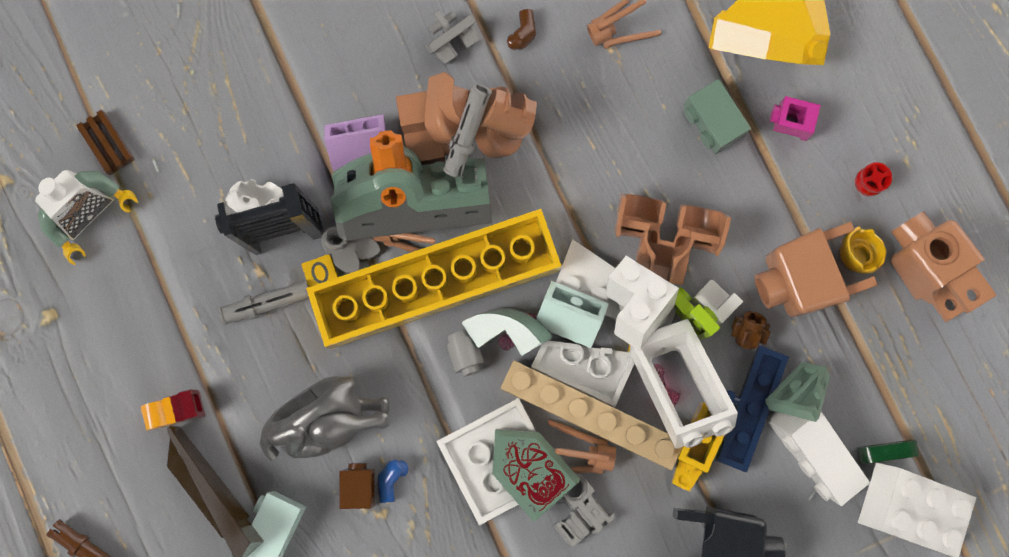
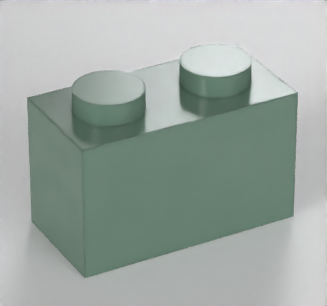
(716, 117)

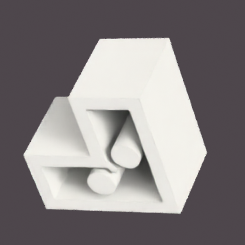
(645, 301)

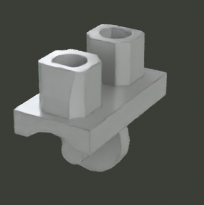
(463, 29)

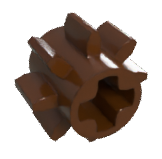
(750, 330)

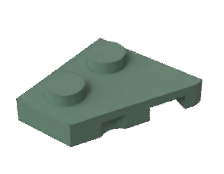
(801, 392)

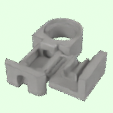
(584, 517)

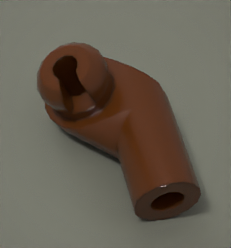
(525, 34)

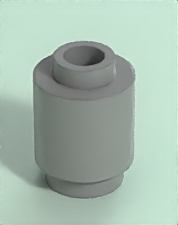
(464, 353)

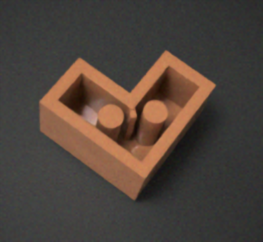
(411, 116)

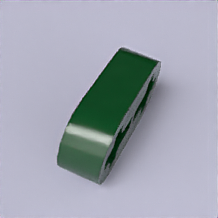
(888, 451)

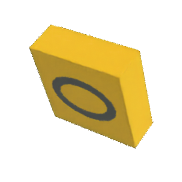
(319, 270)

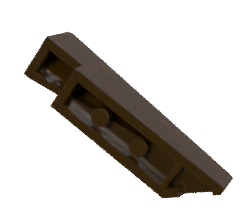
(211, 494)

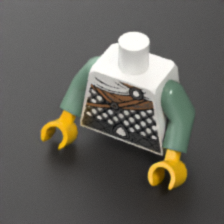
(73, 203)

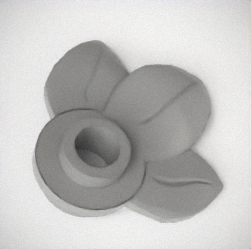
(348, 252)

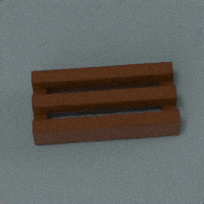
(92, 122)

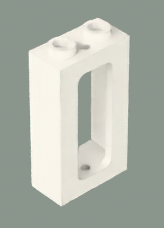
(683, 339)

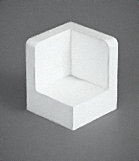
(717, 300)

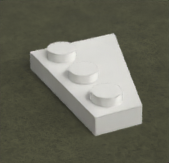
(591, 370)

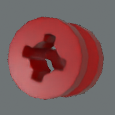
(879, 175)

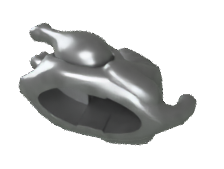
(321, 419)

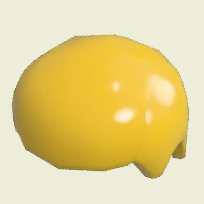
(862, 251)

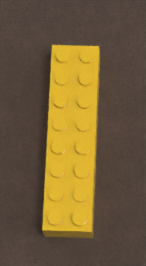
(433, 279)

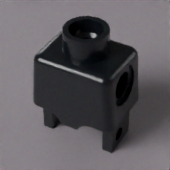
(733, 533)

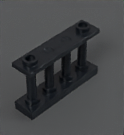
(288, 215)

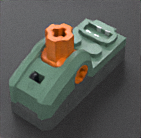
(398, 195)

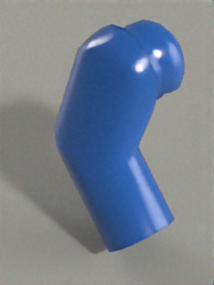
(387, 478)

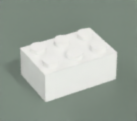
(917, 509)

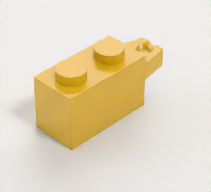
(696, 459)

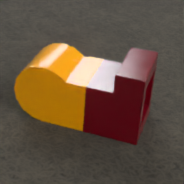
(173, 410)

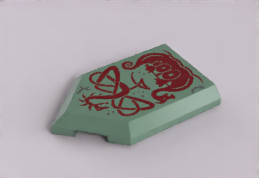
(531, 470)

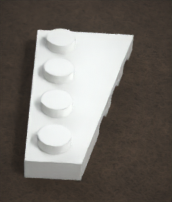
(590, 275)

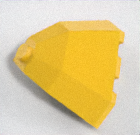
(774, 30)

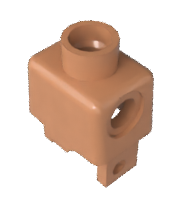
(940, 265)
(806, 274)

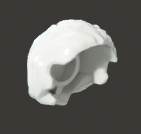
(250, 195)

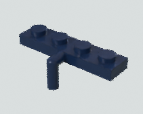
(751, 407)

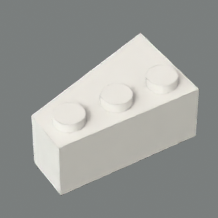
(820, 456)

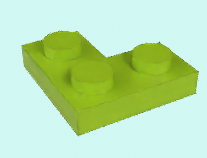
(702, 319)

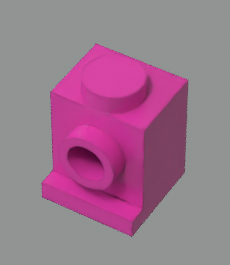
(804, 114)

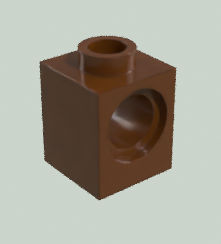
(357, 487)

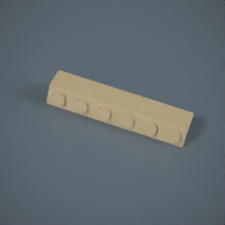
(591, 415)

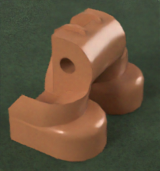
(503, 125)
(696, 226)

